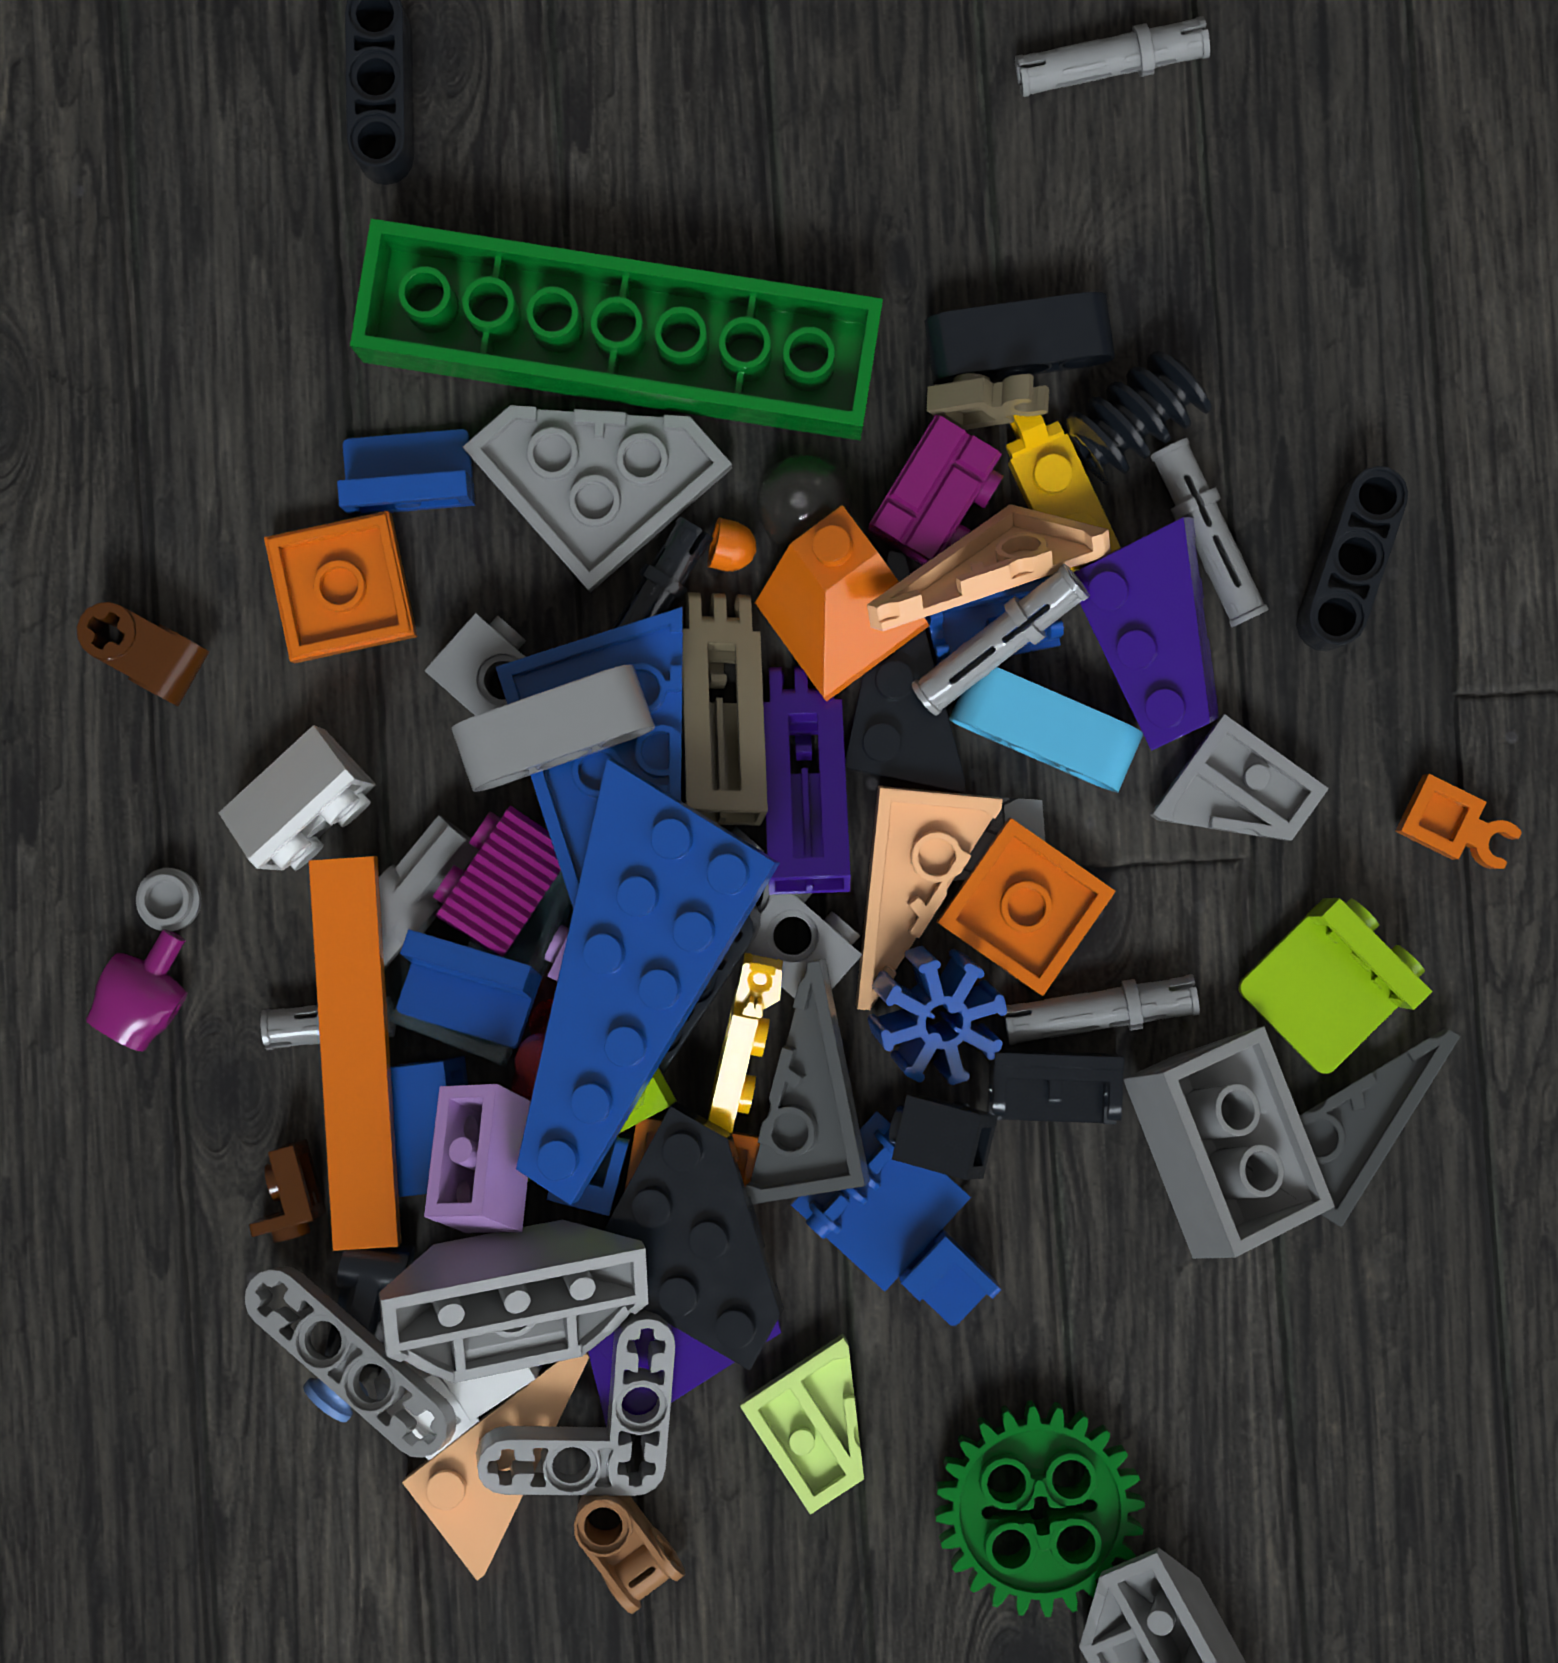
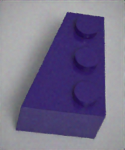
(1154, 630)

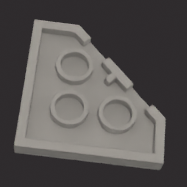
(597, 478)

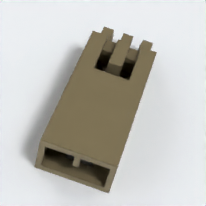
(723, 740)

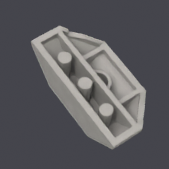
(512, 1299)
(1155, 1614)

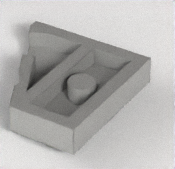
(1240, 787)

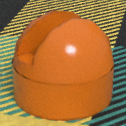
(731, 547)

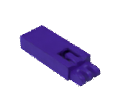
(806, 809)

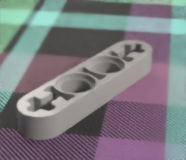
(344, 1369)

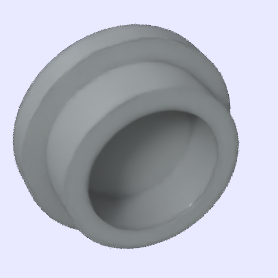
(168, 899)

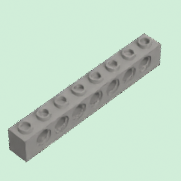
(466, 672)

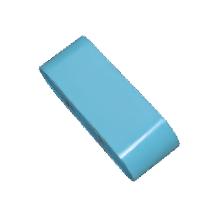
(1049, 728)

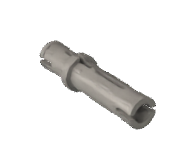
(1117, 55)
(1213, 539)
(1057, 593)
(1091, 1011)

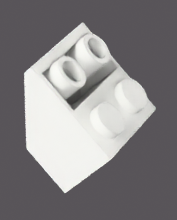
(297, 802)

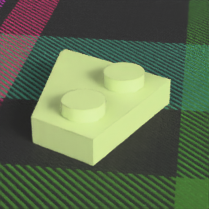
(812, 1424)

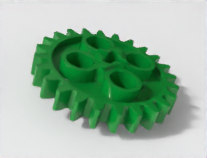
(1041, 1567)

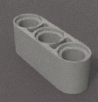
(552, 727)

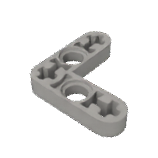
(605, 1446)

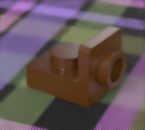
(294, 1183)

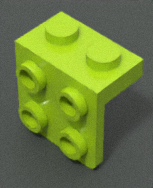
(1332, 983)

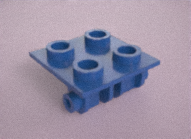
(891, 1216)

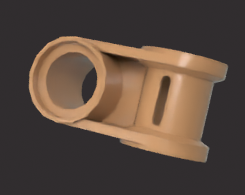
(630, 1556)

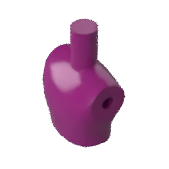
(137, 996)

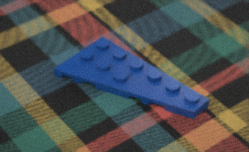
(572, 789)
(643, 941)

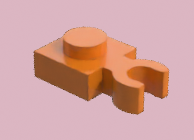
(1449, 820)

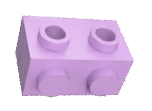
(476, 1158)

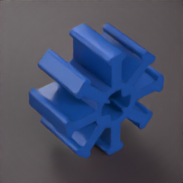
(963, 1005)

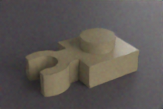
(977, 402)

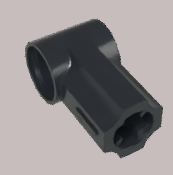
(361, 1278)

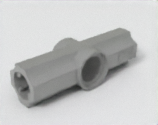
(409, 886)

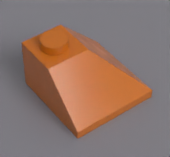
(821, 602)

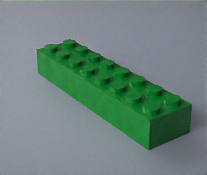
(615, 329)

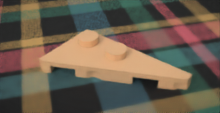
(994, 557)
(915, 855)
(449, 1483)

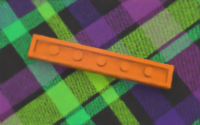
(355, 1053)

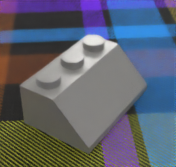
(1210, 1118)

